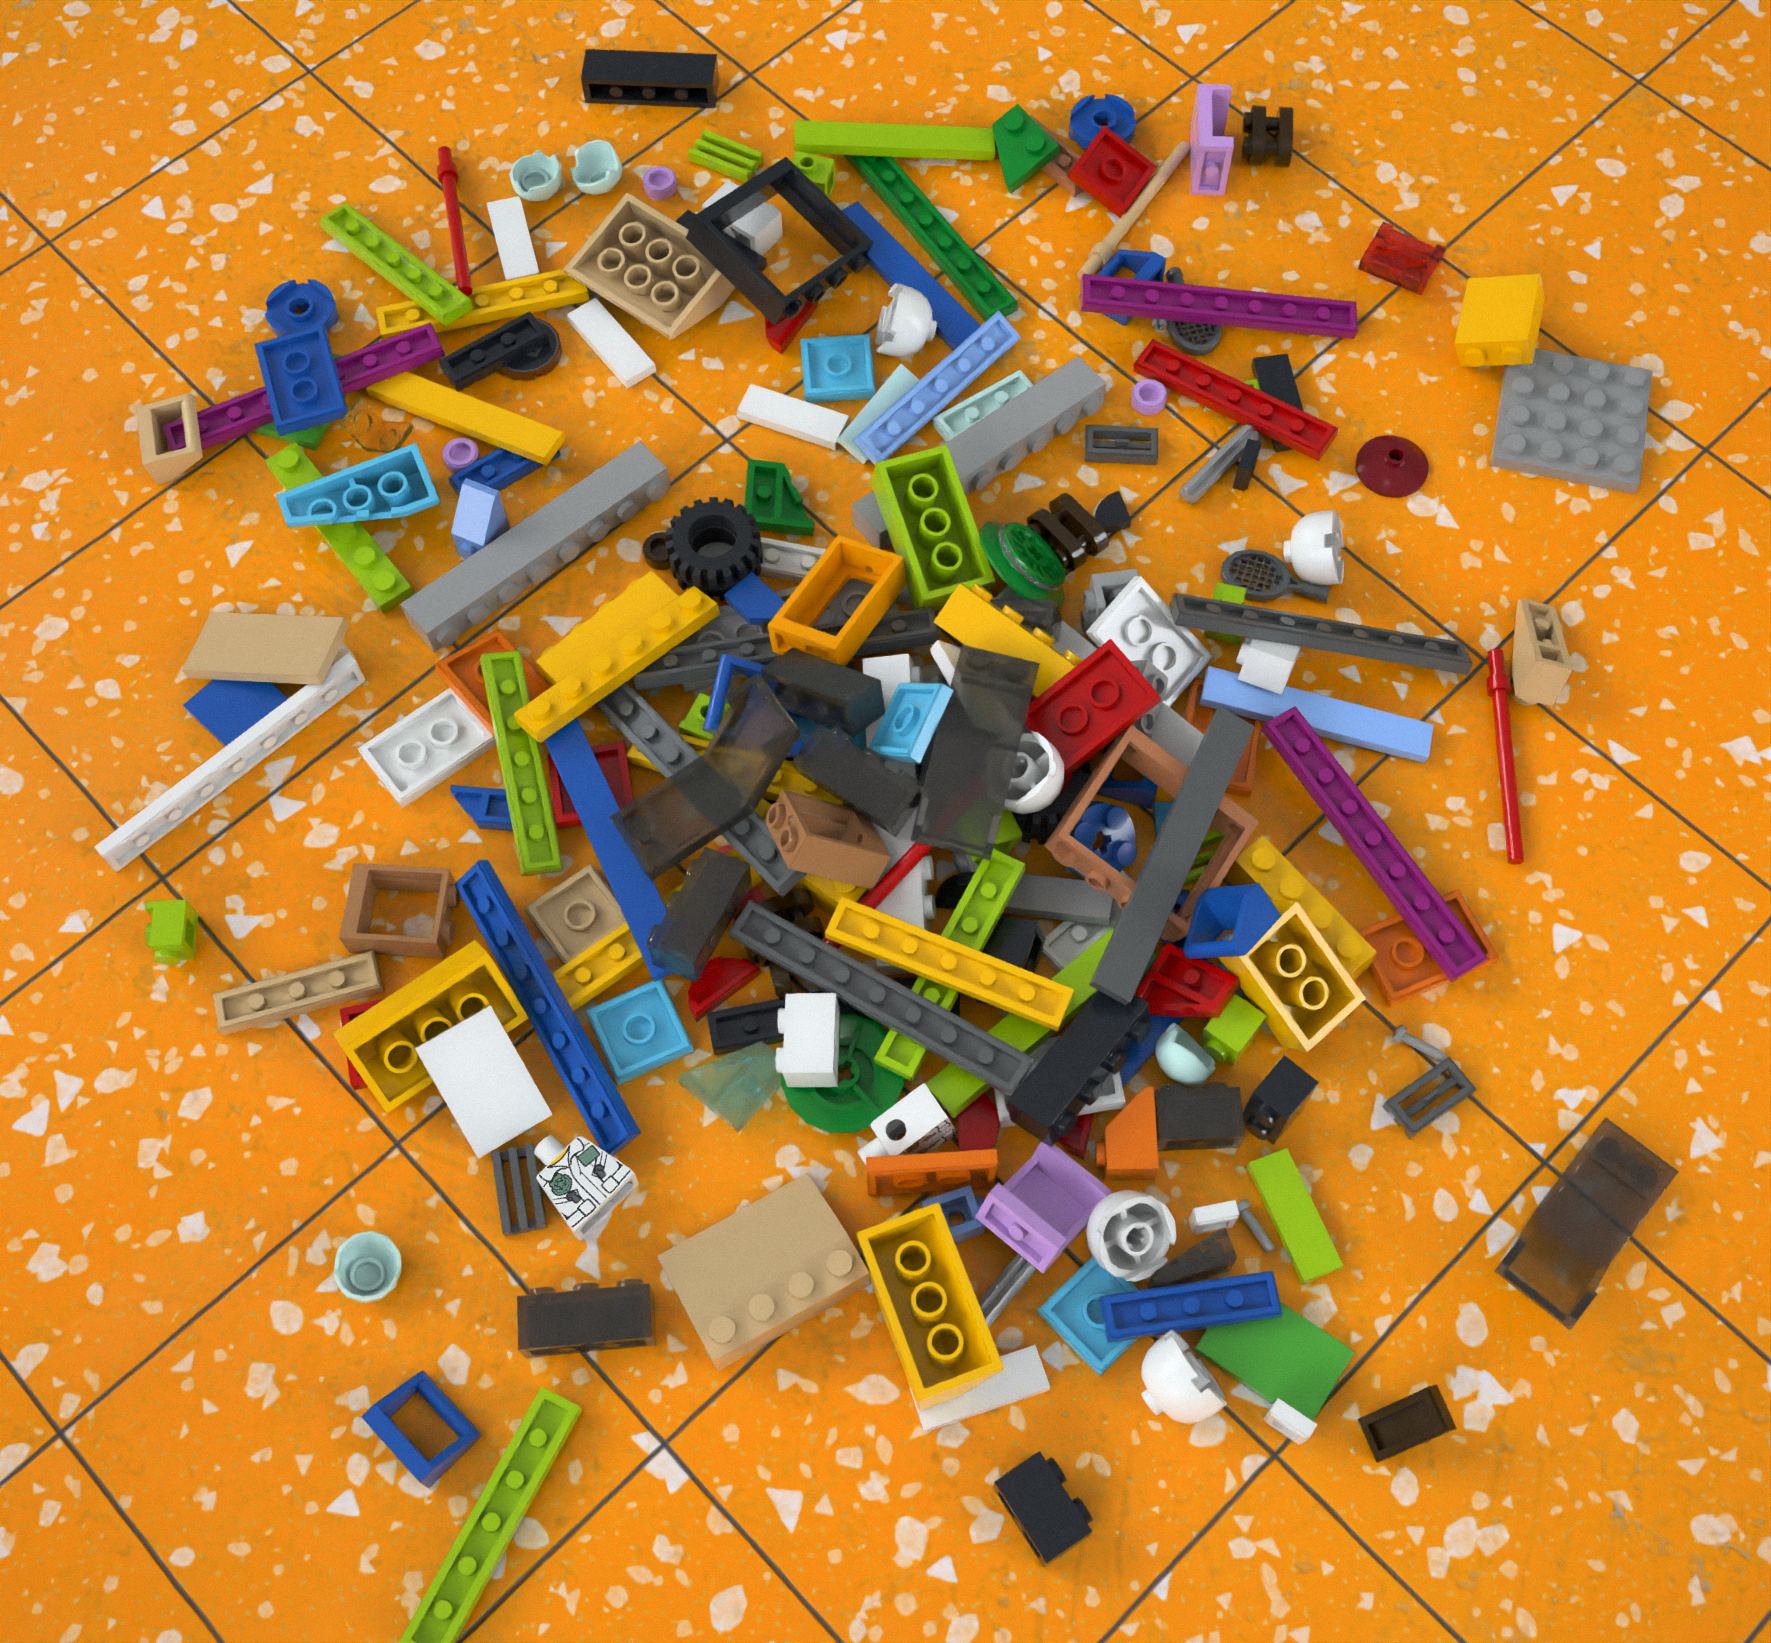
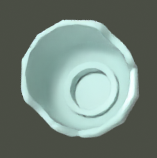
(596, 167)
(536, 176)
(1183, 1057)
(367, 1266)

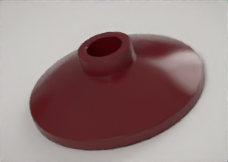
(1387, 476)

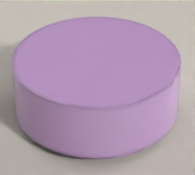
(660, 183)
(1148, 397)
(460, 454)

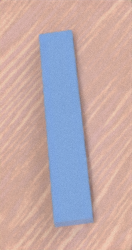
(937, 389)
(1326, 715)

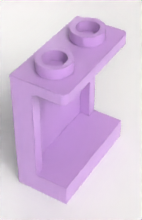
(1210, 149)
(1043, 1206)

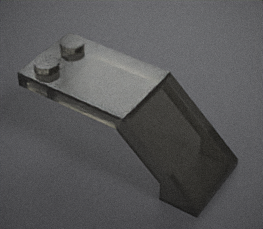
(975, 752)
(714, 788)
(1584, 1222)

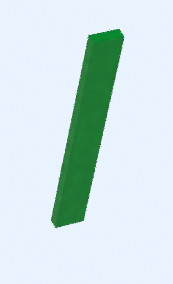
(935, 235)

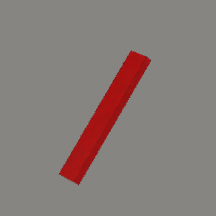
(1236, 400)

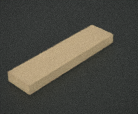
(298, 993)

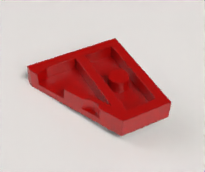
(1186, 986)

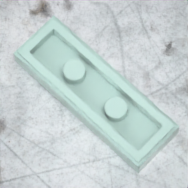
(892, 390)
(978, 406)

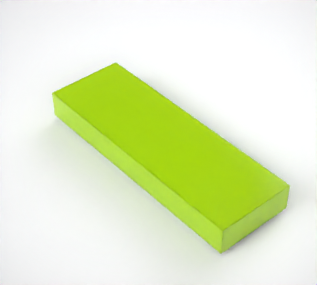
(1294, 1216)

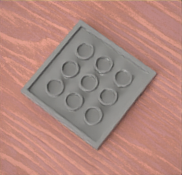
(1573, 420)

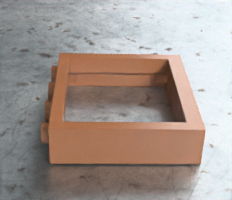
(1167, 774)

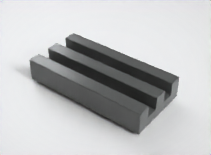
(1121, 450)
(1402, 1117)
(513, 1155)

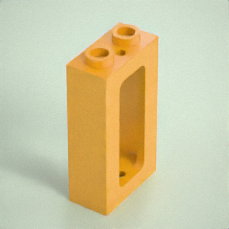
(839, 563)

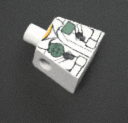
(919, 1118)
(582, 1182)

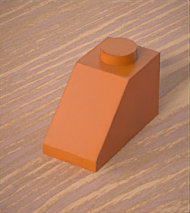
(1130, 1141)

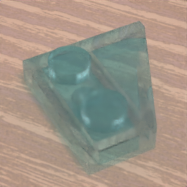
(735, 1083)

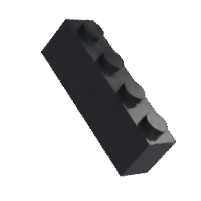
(650, 78)
(1078, 1065)

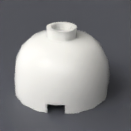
(904, 323)
(1317, 548)
(1035, 775)
(1130, 1234)
(1179, 1382)

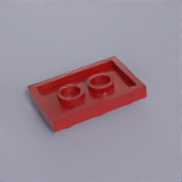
(1091, 705)

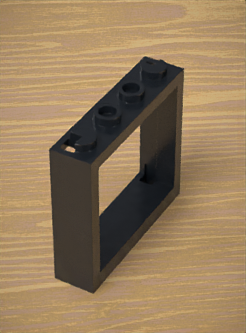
(812, 206)

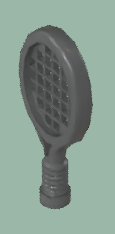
(1175, 275)
(1286, 584)

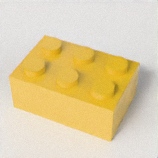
(1295, 980)

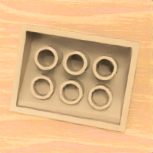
(649, 269)
(764, 1271)

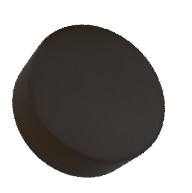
(656, 552)
(780, 980)

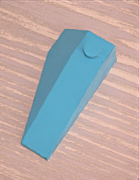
(372, 490)

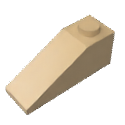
(1539, 654)

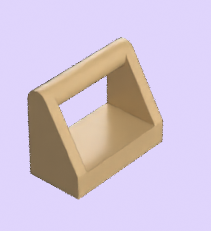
(156, 459)

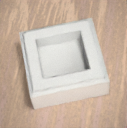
(1213, 1217)
(1289, 1422)

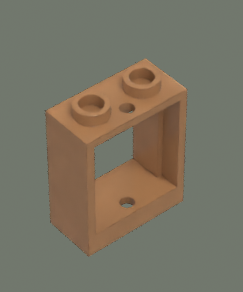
(826, 840)
(361, 901)

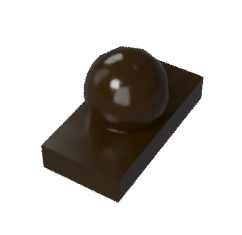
(1407, 1423)

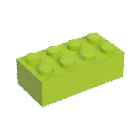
(930, 525)

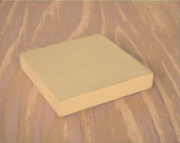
(576, 913)

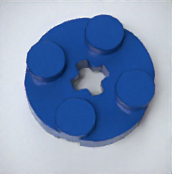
(1091, 111)
(291, 296)
(1117, 831)

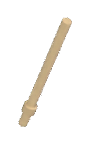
(1102, 251)

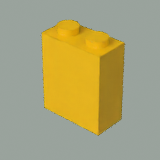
(1500, 320)

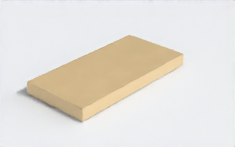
(266, 648)

